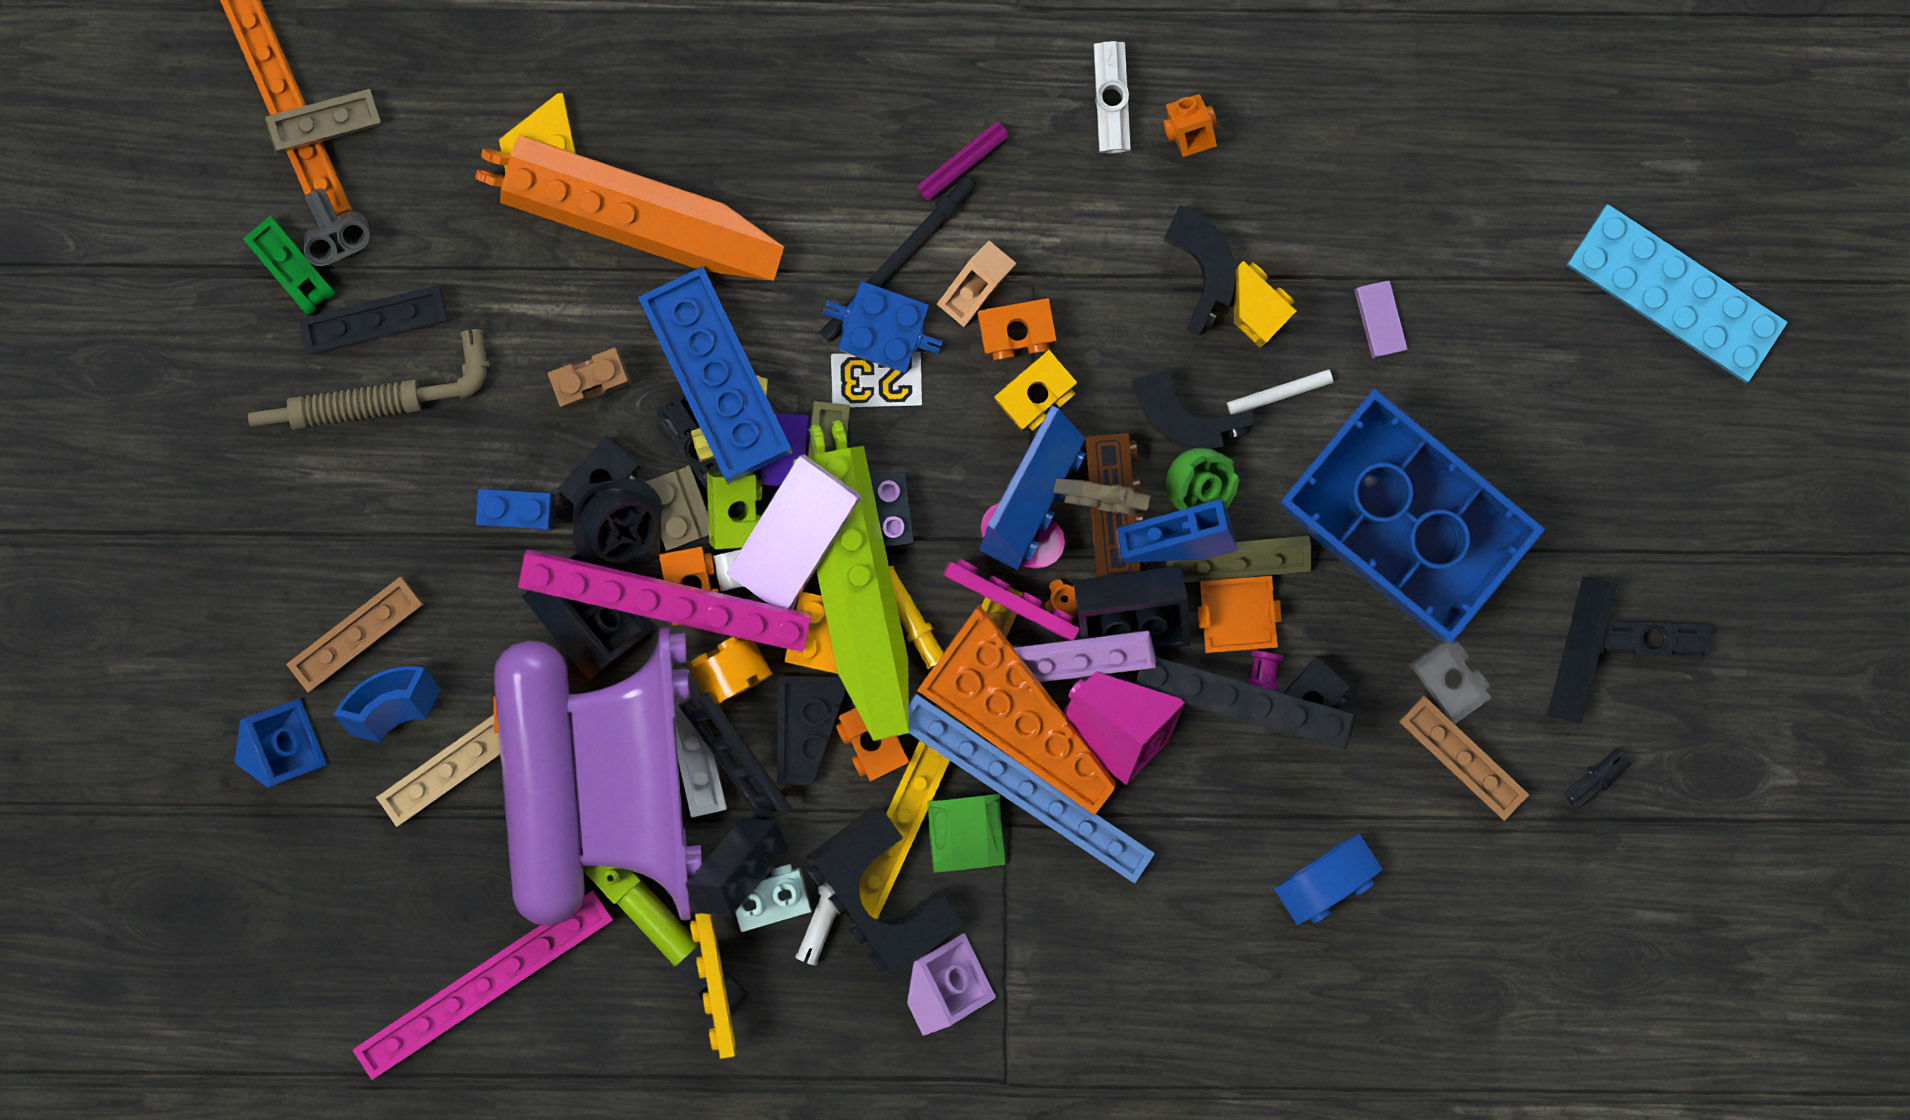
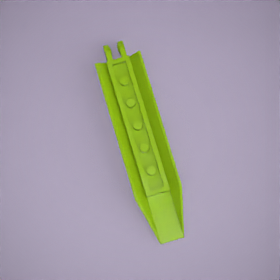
(862, 599)

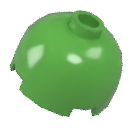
(1200, 478)

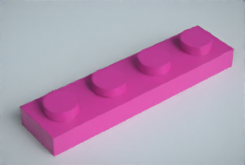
(998, 592)

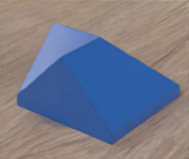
(278, 745)

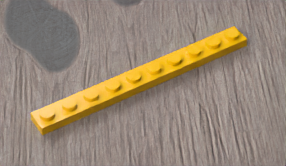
(911, 797)

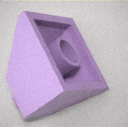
(947, 986)

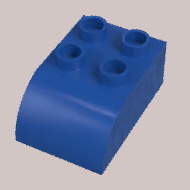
(1410, 518)

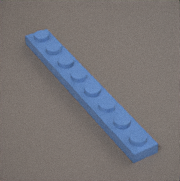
(1026, 789)

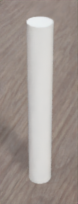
(1280, 392)

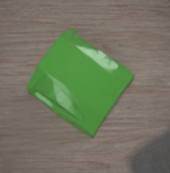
(966, 833)

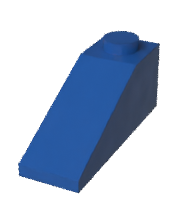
(1180, 535)

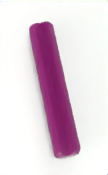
(962, 161)

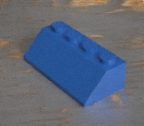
(1030, 493)

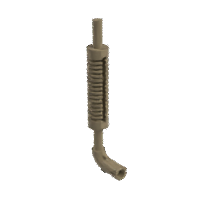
(381, 400)

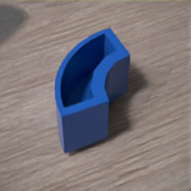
(387, 701)
(1328, 880)

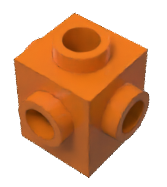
(1191, 125)

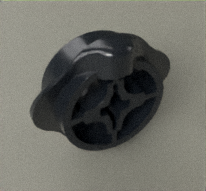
(617, 522)

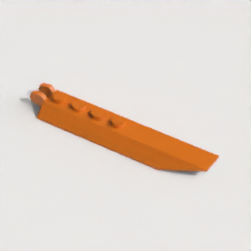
(631, 210)

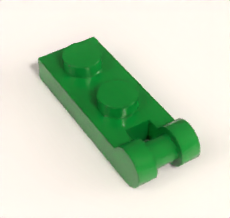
(288, 264)

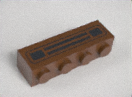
(1109, 465)

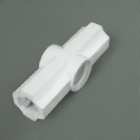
(1112, 74)

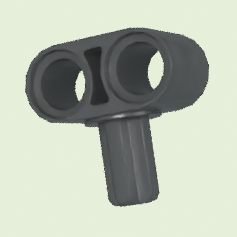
(331, 229)

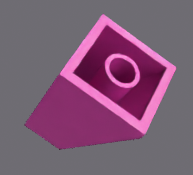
(1122, 722)

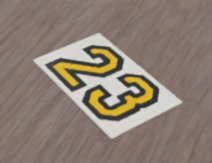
(870, 385)

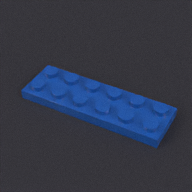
(715, 375)

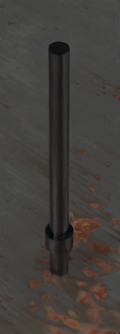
(946, 208)

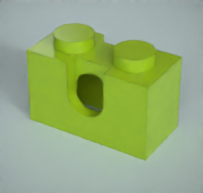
(727, 530)

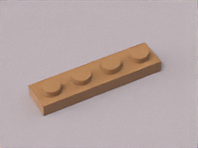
(355, 634)
(1463, 758)

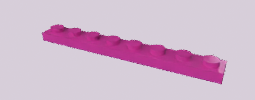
(664, 600)
(479, 987)

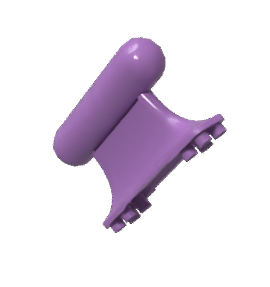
(590, 778)

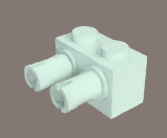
(775, 899)

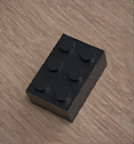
(1135, 603)

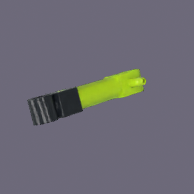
(661, 927)

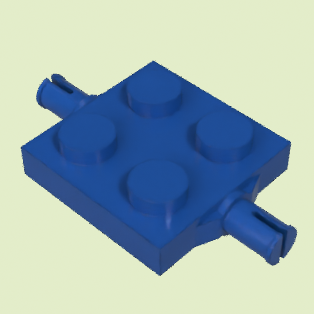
(882, 327)

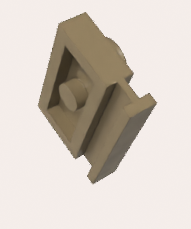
(683, 508)

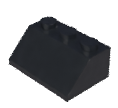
(588, 632)

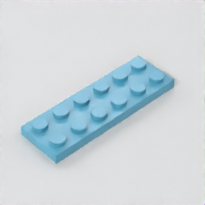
(1676, 293)

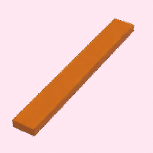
(282, 94)

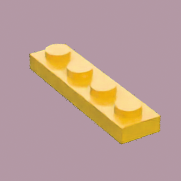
(716, 999)

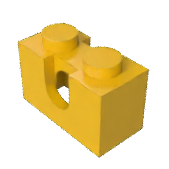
(1044, 371)

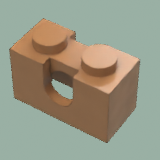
(603, 369)

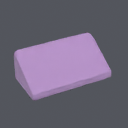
(1380, 319)

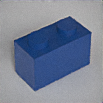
(515, 509)

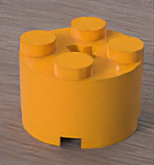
(731, 670)

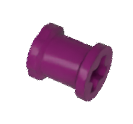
(1265, 669)

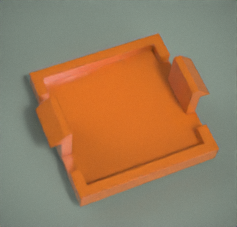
(1238, 614)

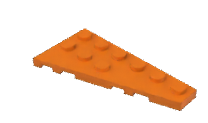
(1000, 699)

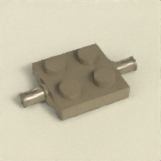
(1105, 498)

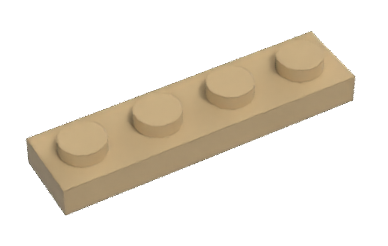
(441, 773)

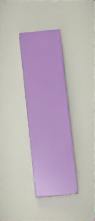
(1089, 656)

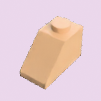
(976, 283)

